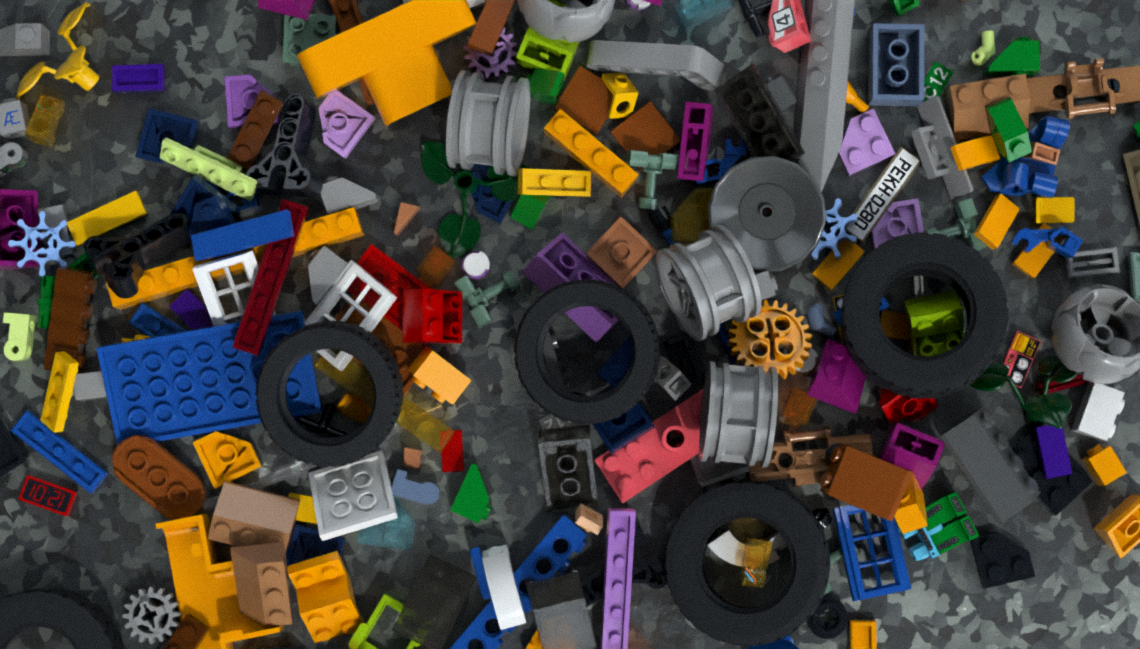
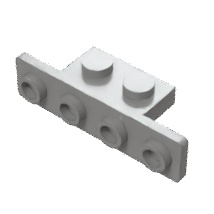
(934, 148)

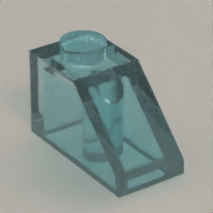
(699, 11)

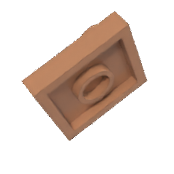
(621, 252)

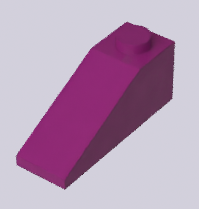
(695, 140)

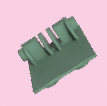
(303, 34)

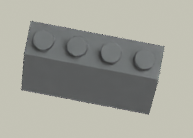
(990, 464)

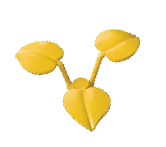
(73, 69)

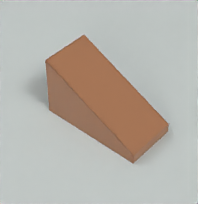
(1043, 153)
(405, 215)
(412, 458)

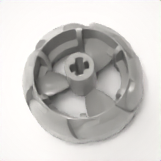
(567, 23)
(1084, 351)

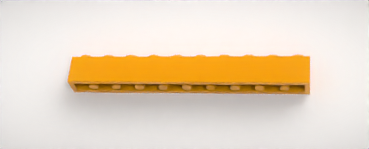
(179, 274)

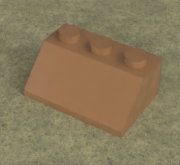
(968, 104)
(253, 517)
(263, 583)

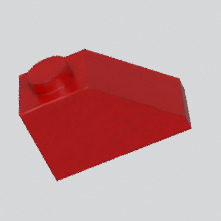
(900, 407)

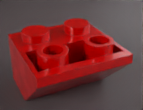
(432, 316)

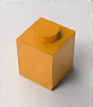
(1103, 464)

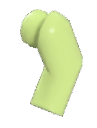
(986, 51)

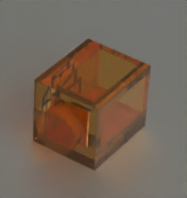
(435, 267)
(797, 408)

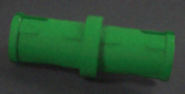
(45, 301)

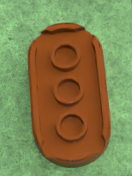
(158, 477)

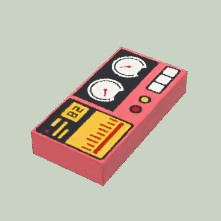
(1020, 356)

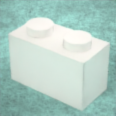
(1098, 412)

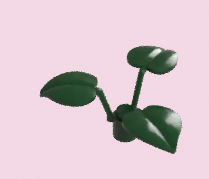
(455, 232)
(1040, 409)

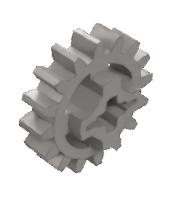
(155, 624)

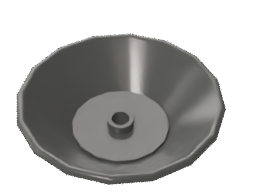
(796, 207)

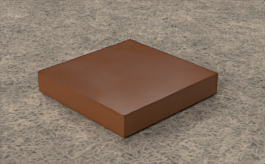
(586, 100)
(646, 132)

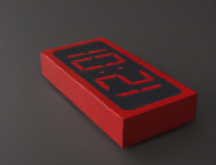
(48, 495)

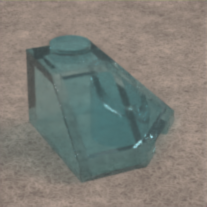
(390, 534)

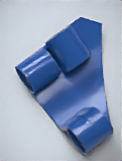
(1028, 175)

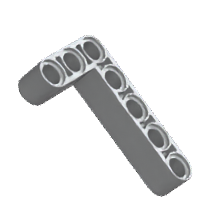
(657, 59)

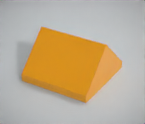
(1122, 526)

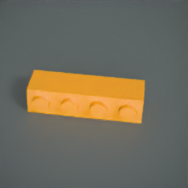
(590, 153)

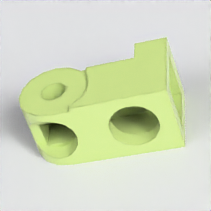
(20, 337)

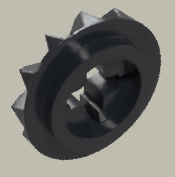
(834, 627)

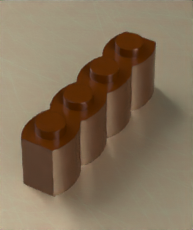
(70, 314)

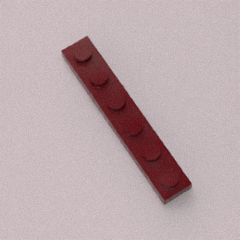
(269, 284)

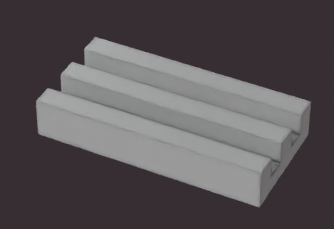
(1070, 265)
(861, 528)

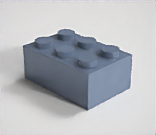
(896, 64)

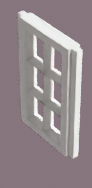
(208, 289)
(337, 291)

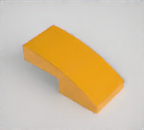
(975, 153)

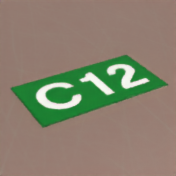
(936, 80)

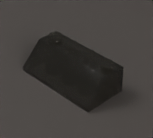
(758, 116)

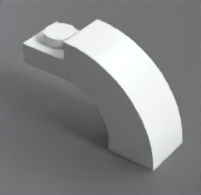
(732, 550)
(503, 587)

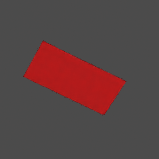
(453, 454)

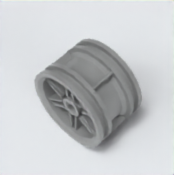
(488, 123)
(709, 282)
(738, 414)

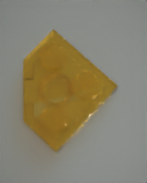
(691, 216)

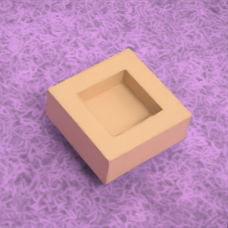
(588, 519)

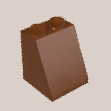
(865, 481)

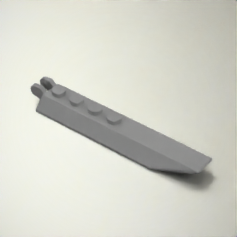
(823, 85)

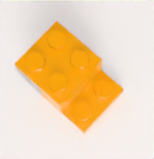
(325, 596)

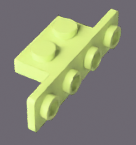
(209, 167)

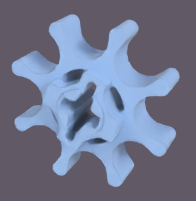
(836, 225)
(32, 234)

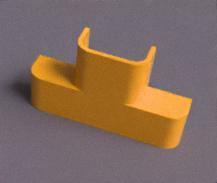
(391, 56)
(206, 586)

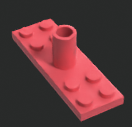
(650, 455)

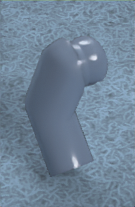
(817, 322)

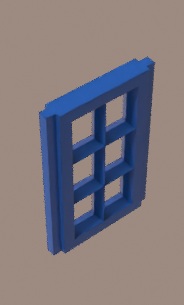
(850, 557)

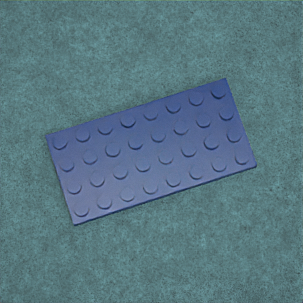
(197, 381)

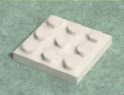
(352, 496)

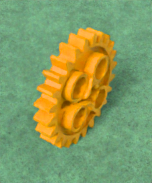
(793, 339)

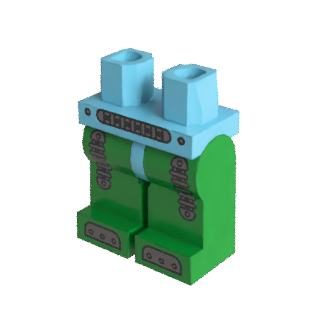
(941, 538)

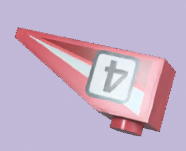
(787, 25)

